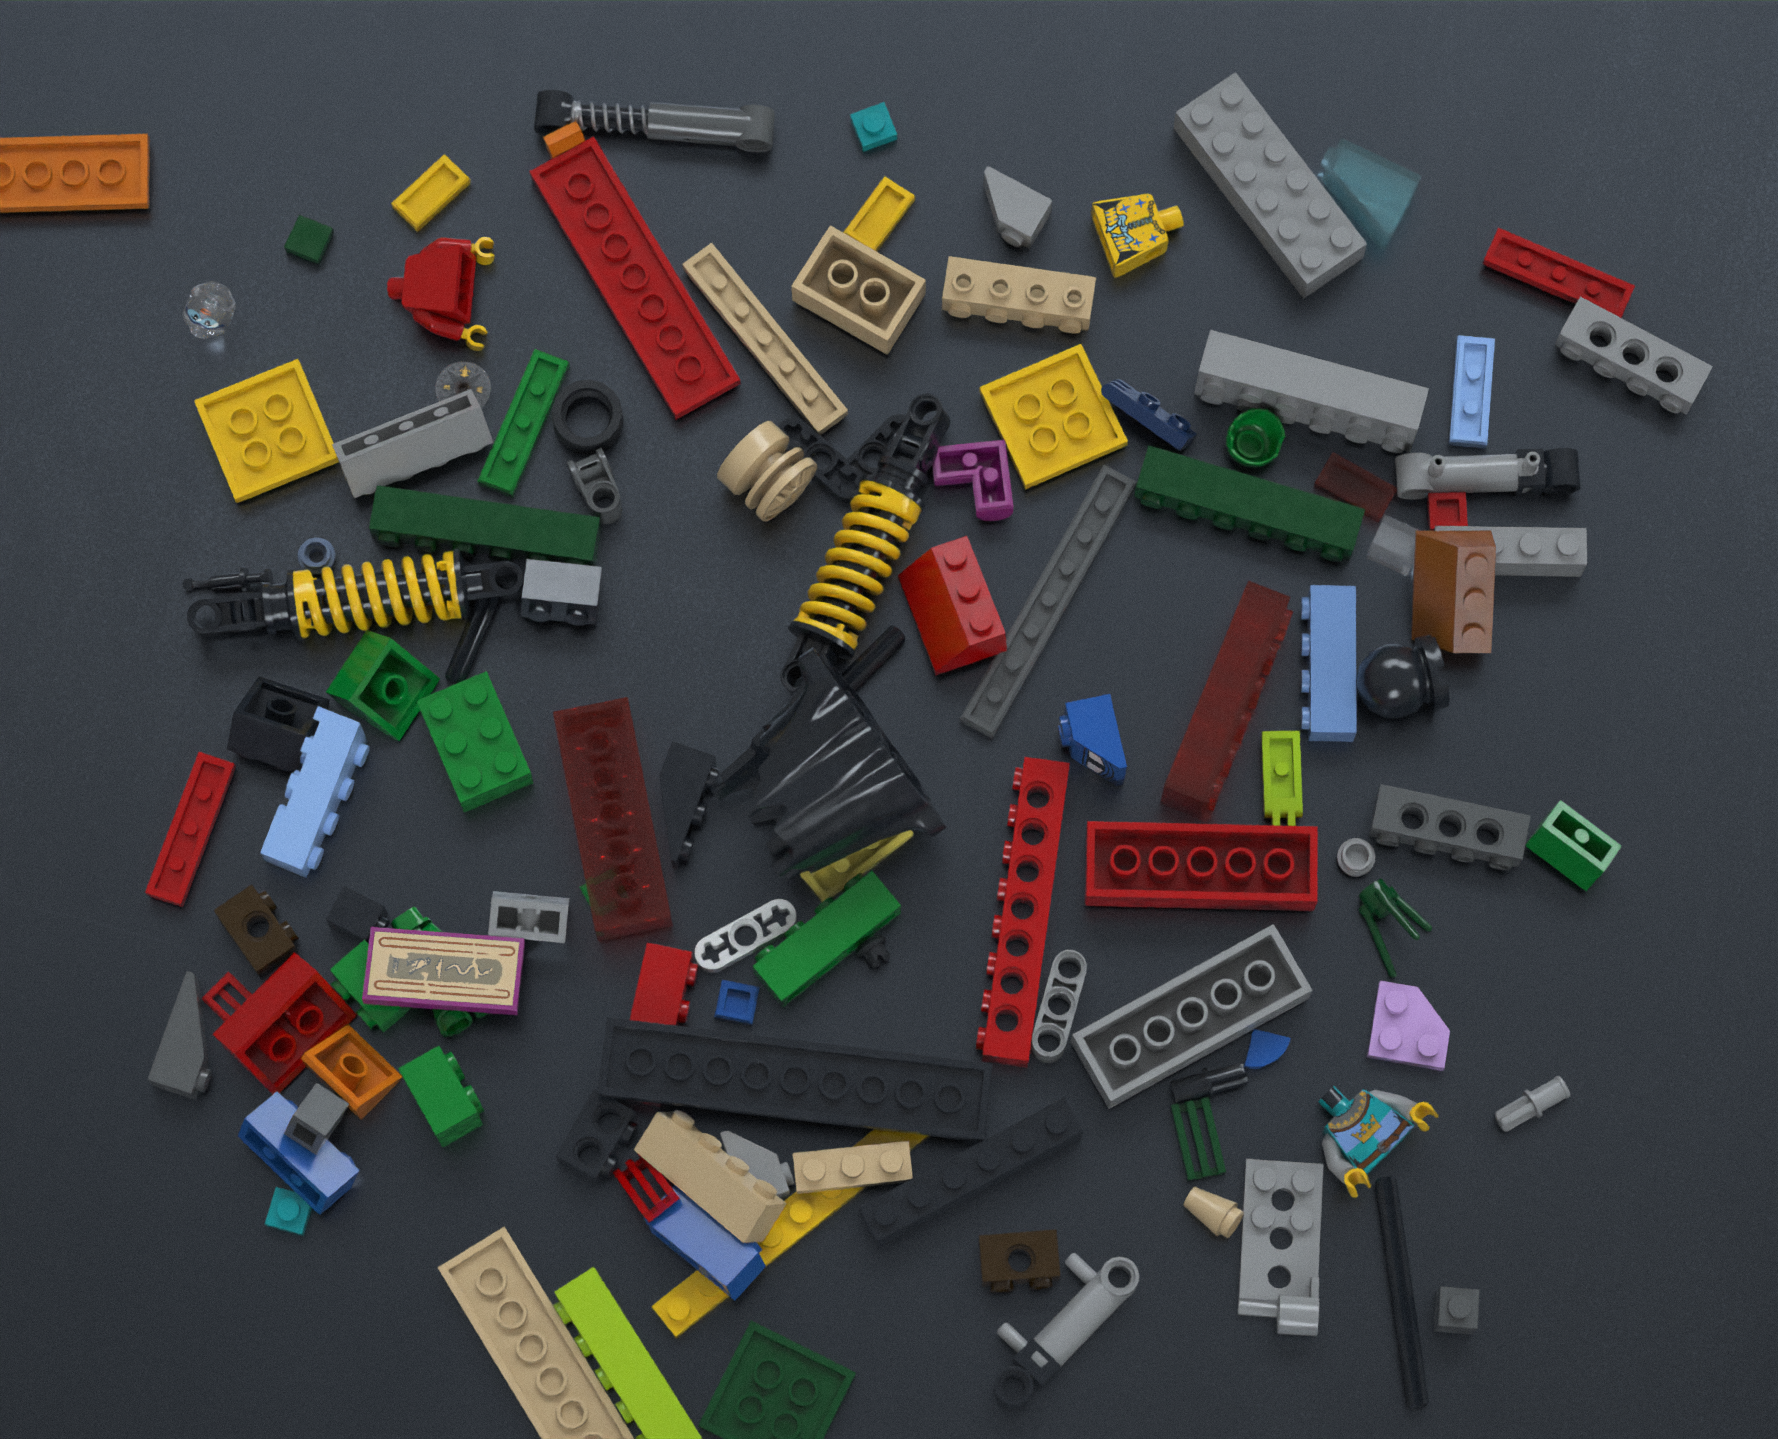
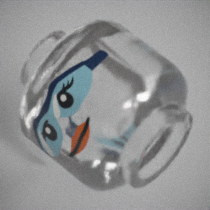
(209, 310)

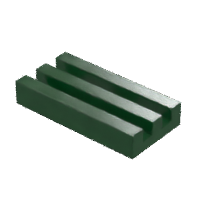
(1191, 1107)

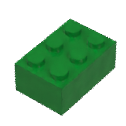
(475, 741)

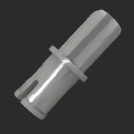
(1532, 1104)

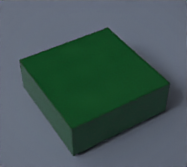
(309, 239)

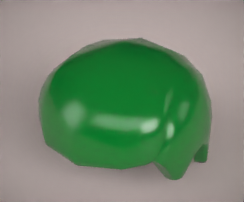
(1255, 438)

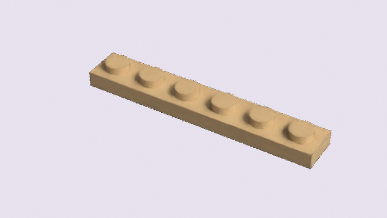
(765, 339)

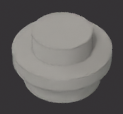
(1356, 857)

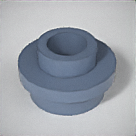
(316, 545)

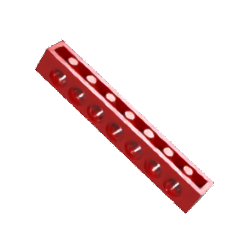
(1049, 779)

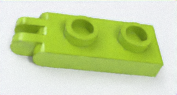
(1281, 776)

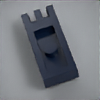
(1146, 410)

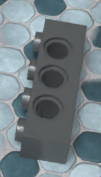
(1469, 818)

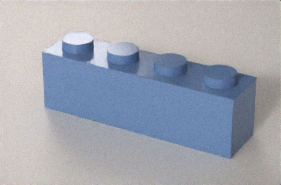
(1331, 663)

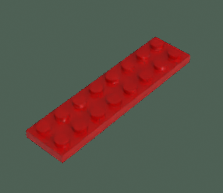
(635, 278)

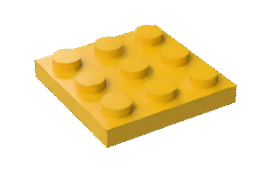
(1053, 416)
(267, 430)

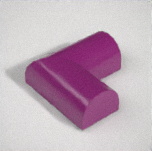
(983, 466)

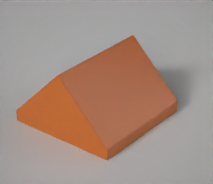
(352, 1070)

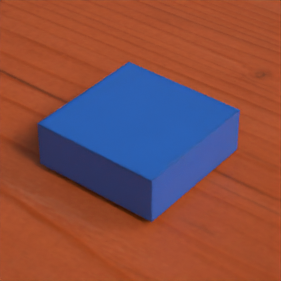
(737, 1003)

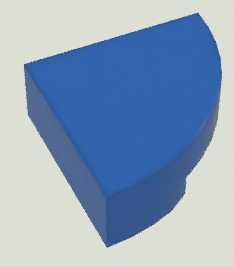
(1265, 1049)

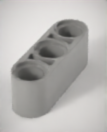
(1065, 989)

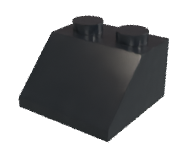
(274, 723)

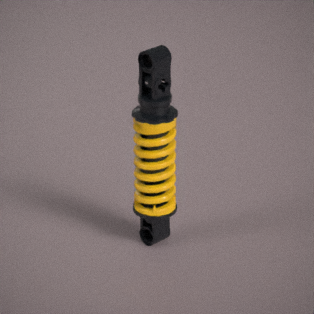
(868, 536)
(359, 597)

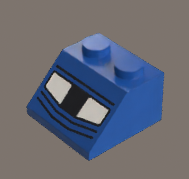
(1094, 737)

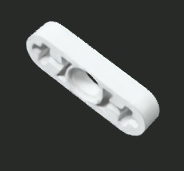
(716, 941)

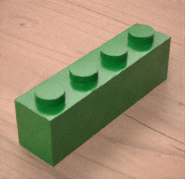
(826, 938)

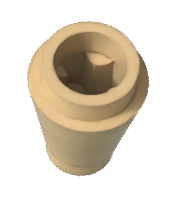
(1214, 1211)

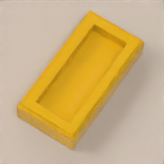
(431, 193)
(880, 214)

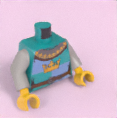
(1366, 1131)

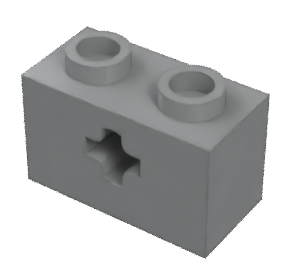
(528, 916)

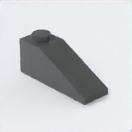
(183, 1052)

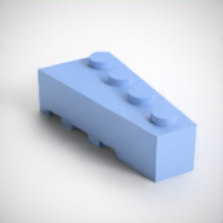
(315, 793)

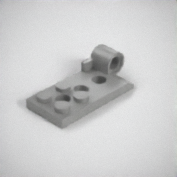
(1298, 1302)

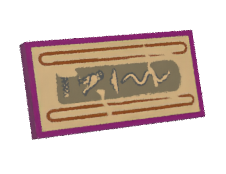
(443, 971)

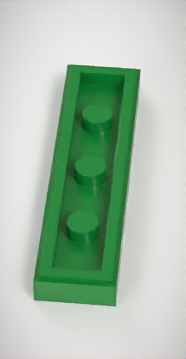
(523, 423)

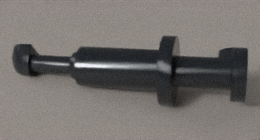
(228, 581)

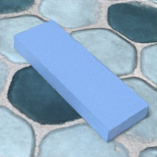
(1471, 392)

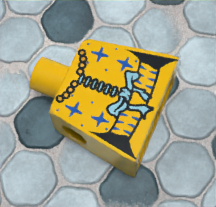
(1133, 230)

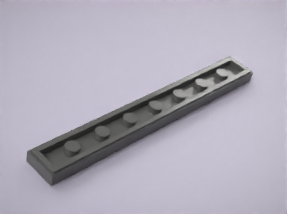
(1048, 601)

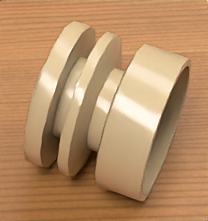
(763, 467)

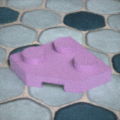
(1407, 1028)

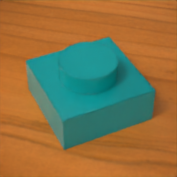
(873, 126)
(288, 1212)

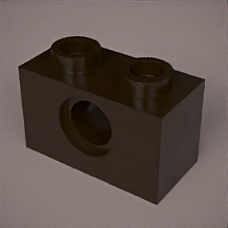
(241, 914)
(1039, 1247)

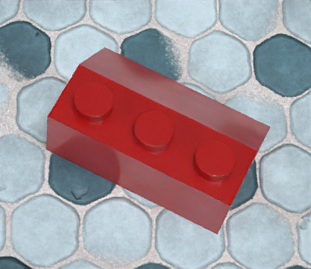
(952, 606)
(308, 1015)

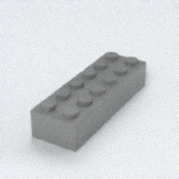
(1269, 185)
(1311, 392)
(1191, 1016)

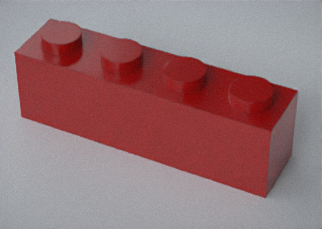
(663, 987)

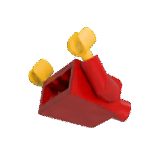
(441, 285)

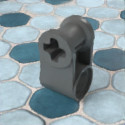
(594, 481)

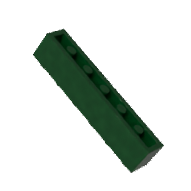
(1248, 504)
(482, 527)

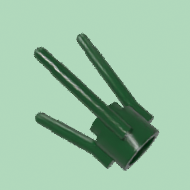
(1383, 900)

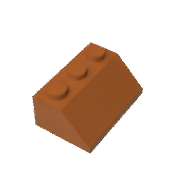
(1454, 589)

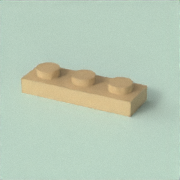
(852, 1167)

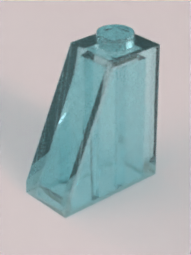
(1369, 188)

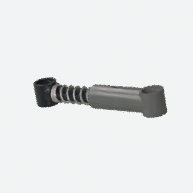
(747, 127)

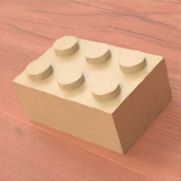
(858, 289)

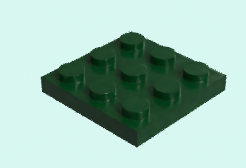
(776, 1390)

